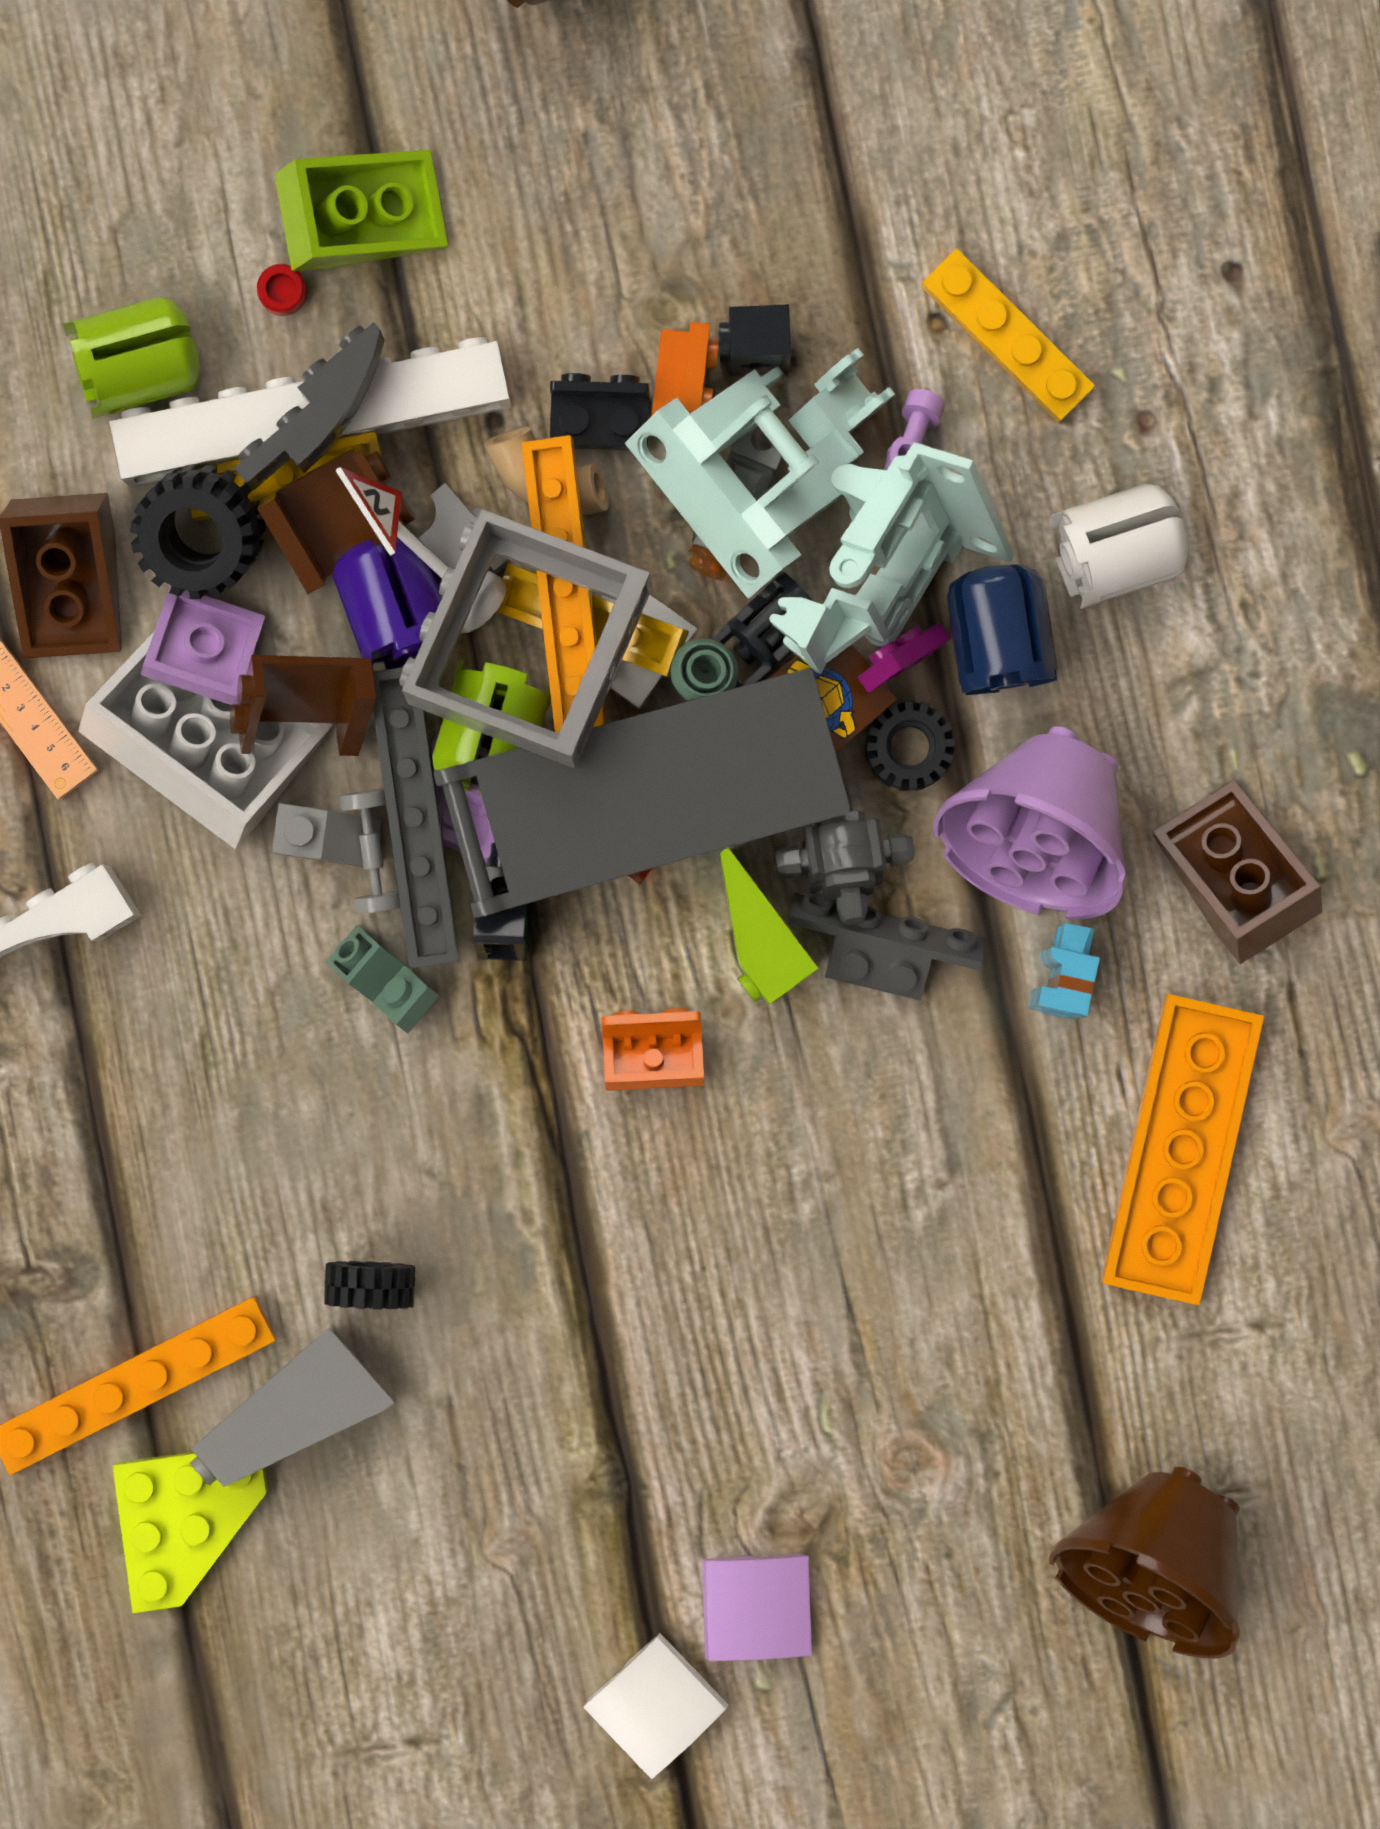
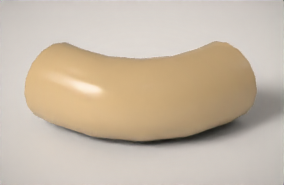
(507, 458)

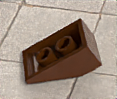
(63, 574)
(1239, 871)

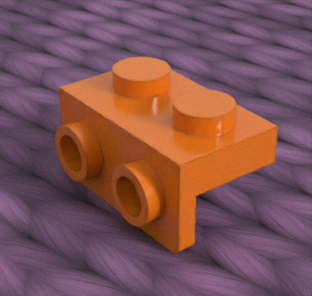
(683, 367)
(652, 1049)

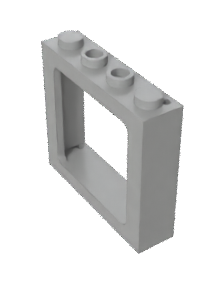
(501, 537)

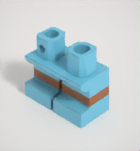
(1070, 976)

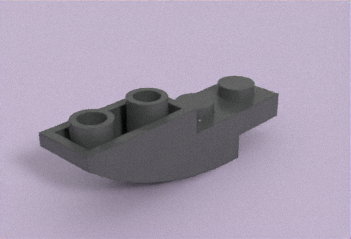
(333, 395)

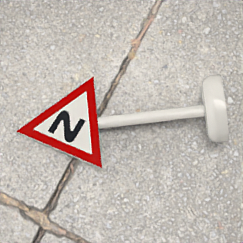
(382, 510)

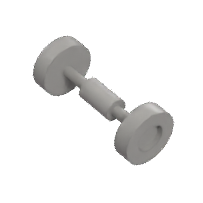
(370, 851)

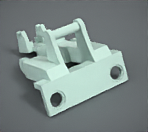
(716, 499)
(907, 526)

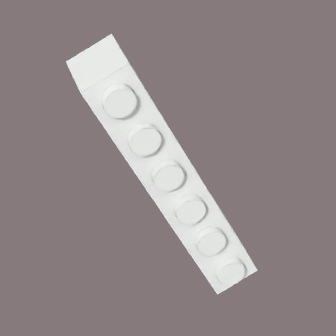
(89, 905)

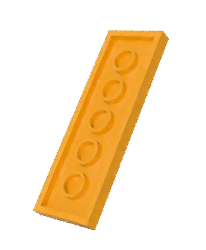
(1182, 1149)

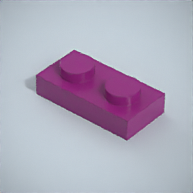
(902, 655)

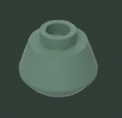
(703, 669)

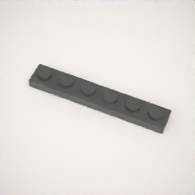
(414, 825)

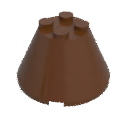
(1160, 1564)

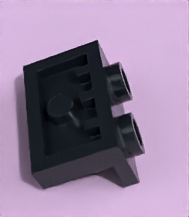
(598, 412)

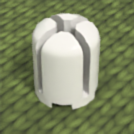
(1120, 543)

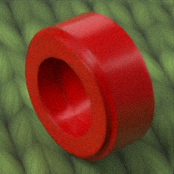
(281, 290)

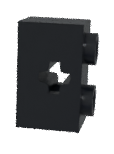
(756, 339)

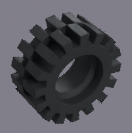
(924, 719)
(369, 1285)

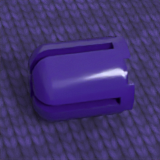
(386, 600)

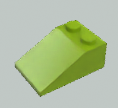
(359, 208)
(763, 943)

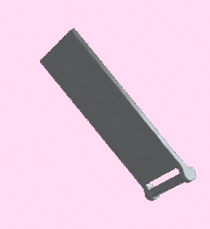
(651, 791)

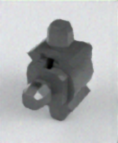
(845, 860)

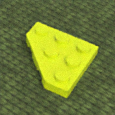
(176, 1525)

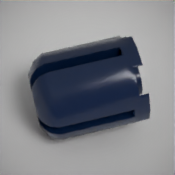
(1001, 629)

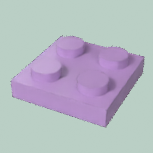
(202, 646)

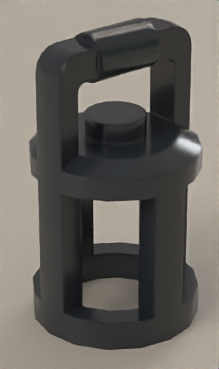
(750, 641)

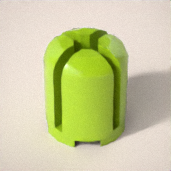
(134, 355)
(496, 682)

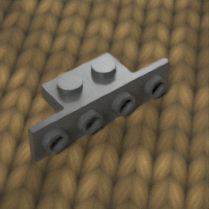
(885, 949)

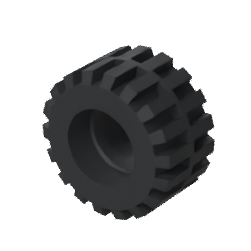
(176, 562)

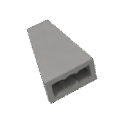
(299, 1406)

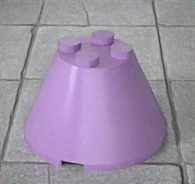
(1041, 828)

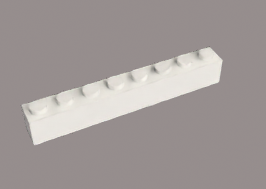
(401, 397)

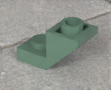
(382, 978)

